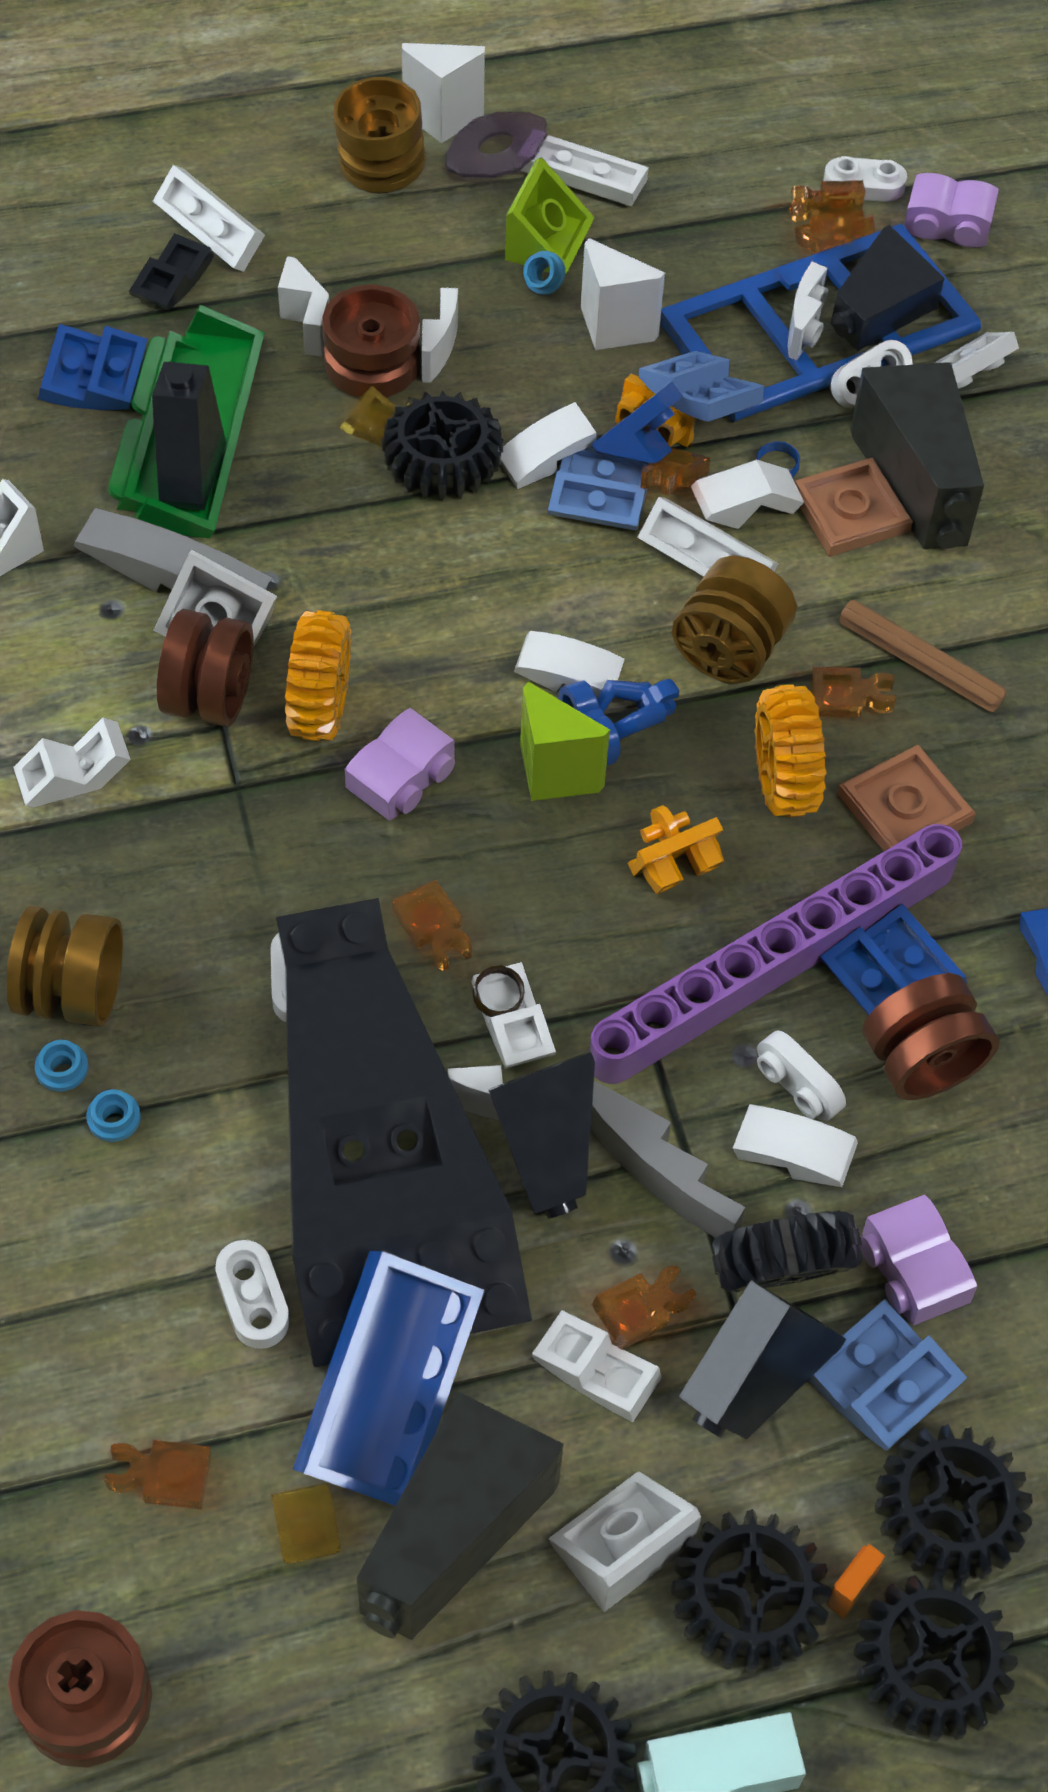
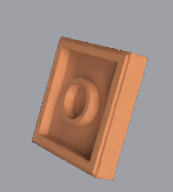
(852, 507)
(904, 798)

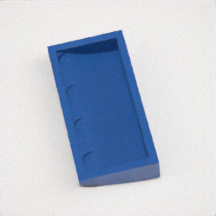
(388, 1377)

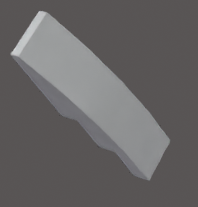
(150, 552)
(641, 1146)

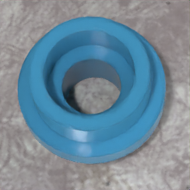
(534, 269)
(59, 1053)
(109, 1103)

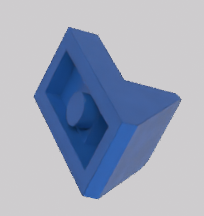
(637, 434)

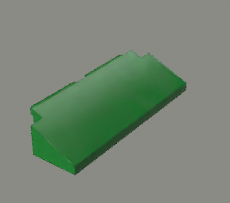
(232, 357)

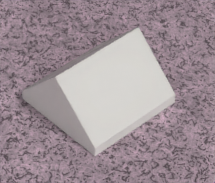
(447, 84)
(619, 297)
(218, 593)
(626, 1538)

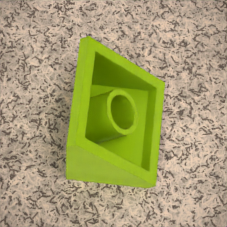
(545, 218)
(560, 747)

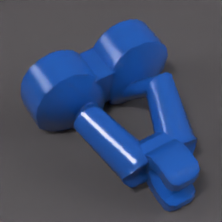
(652, 702)

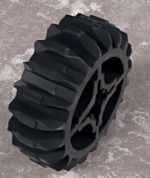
(442, 445)
(787, 1250)
(992, 1482)
(728, 1592)
(946, 1677)
(565, 1703)

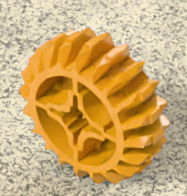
(318, 675)
(790, 750)

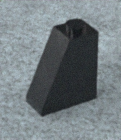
(885, 291)
(186, 434)
(549, 1131)
(757, 1362)

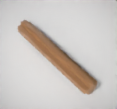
(923, 656)

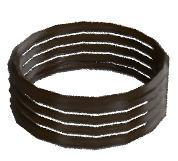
(503, 970)

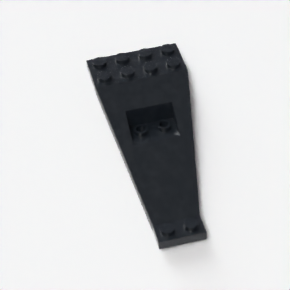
(365, 1074)

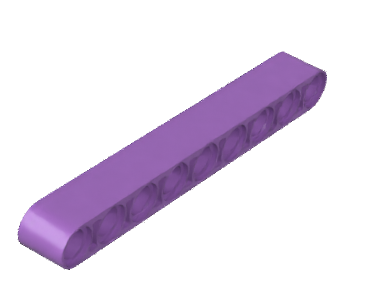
(767, 970)

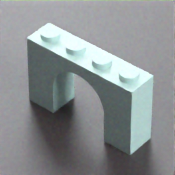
(726, 1758)

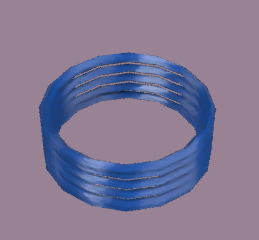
(787, 448)

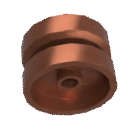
(371, 340)
(205, 667)
(930, 1036)
(60, 1717)

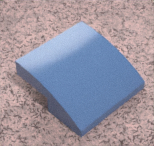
(704, 385)
(599, 489)
(886, 1376)

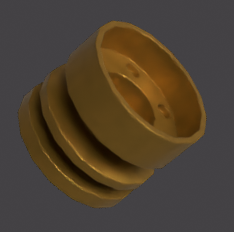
(379, 134)
(734, 619)
(58, 964)

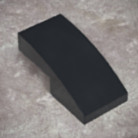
(173, 274)

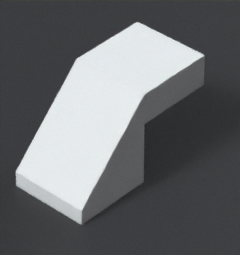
(303, 301)
(739, 491)
(62, 771)

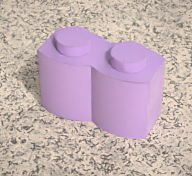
(951, 209)
(400, 764)
(918, 1260)

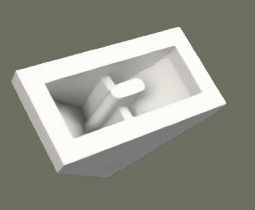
(18, 528)

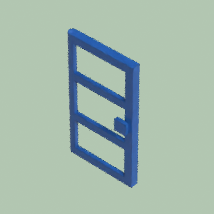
(809, 378)

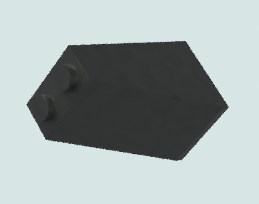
(923, 445)
(455, 1514)

